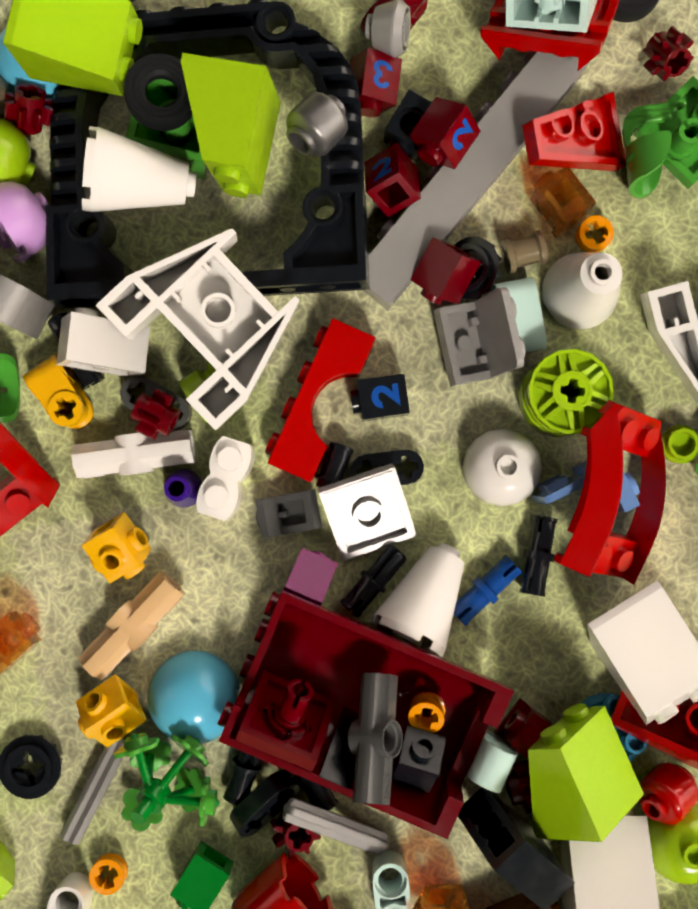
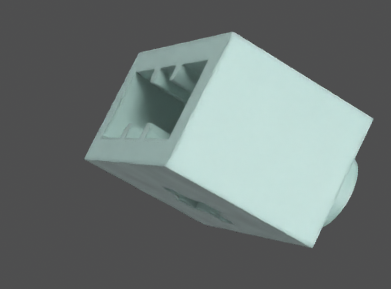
(550, 14)

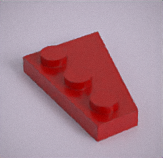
(577, 137)

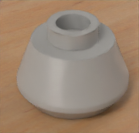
(389, 27)

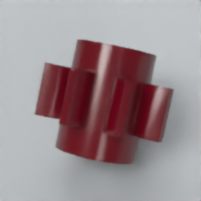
(668, 53)
(28, 108)
(155, 414)
(519, 785)
(298, 841)

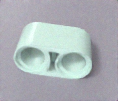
(529, 312)
(492, 762)
(395, 892)

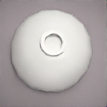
(502, 467)

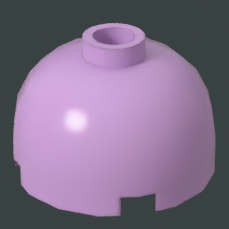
(22, 220)

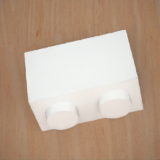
(99, 346)

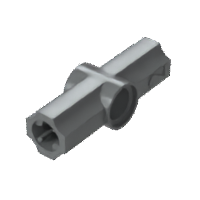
(375, 739)

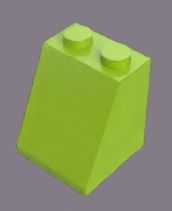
(75, 41)
(233, 119)
(580, 777)

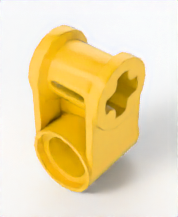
(57, 388)

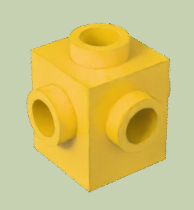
(117, 548)
(110, 711)

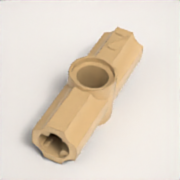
(131, 626)

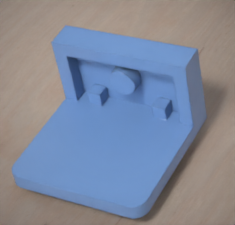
(559, 487)

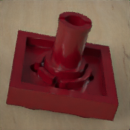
(289, 714)

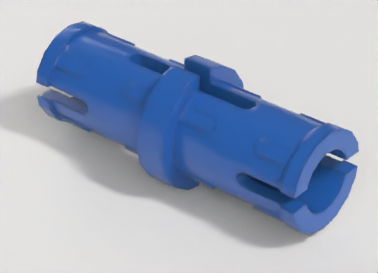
(486, 589)

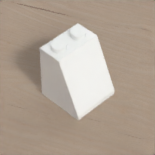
(648, 653)
(613, 871)

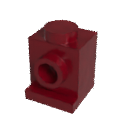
(523, 726)

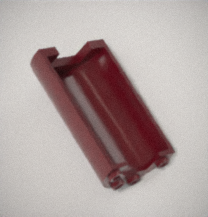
(331, 655)

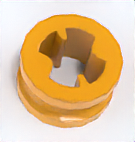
(599, 223)
(430, 701)
(103, 886)

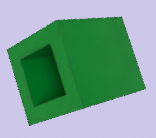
(202, 878)

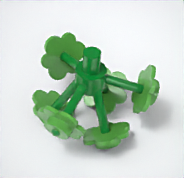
(191, 792)

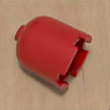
(283, 885)

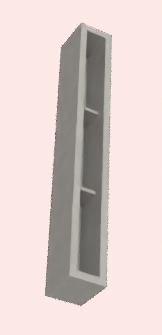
(456, 191)

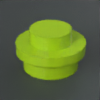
(680, 444)

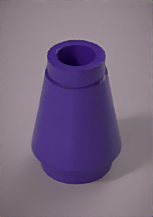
(191, 487)

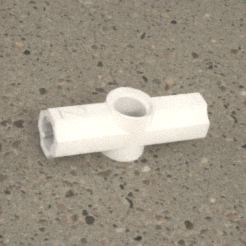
(133, 454)

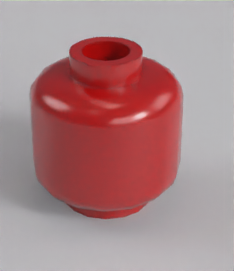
(670, 792)

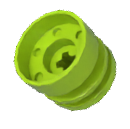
(550, 410)

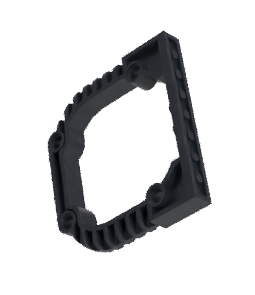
(327, 254)

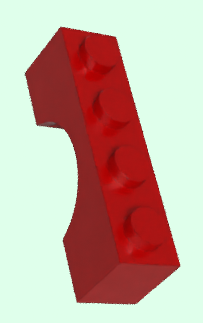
(339, 355)

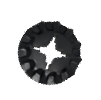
(488, 272)
(21, 781)

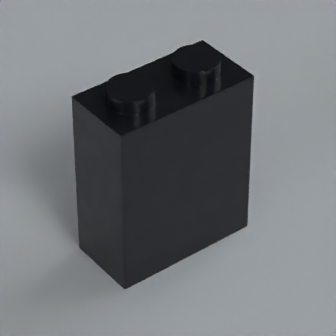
(514, 849)

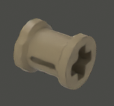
(524, 251)

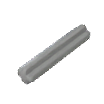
(92, 794)
(335, 826)

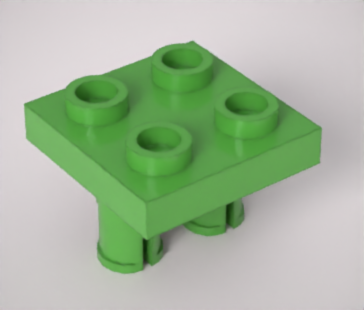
(683, 153)

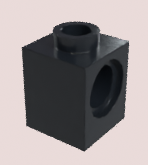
(409, 111)
(419, 759)

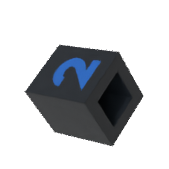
(380, 398)

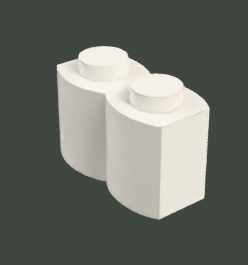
(223, 489)

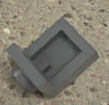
(288, 514)

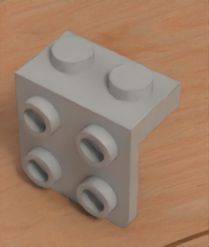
(480, 338)

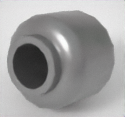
(316, 124)

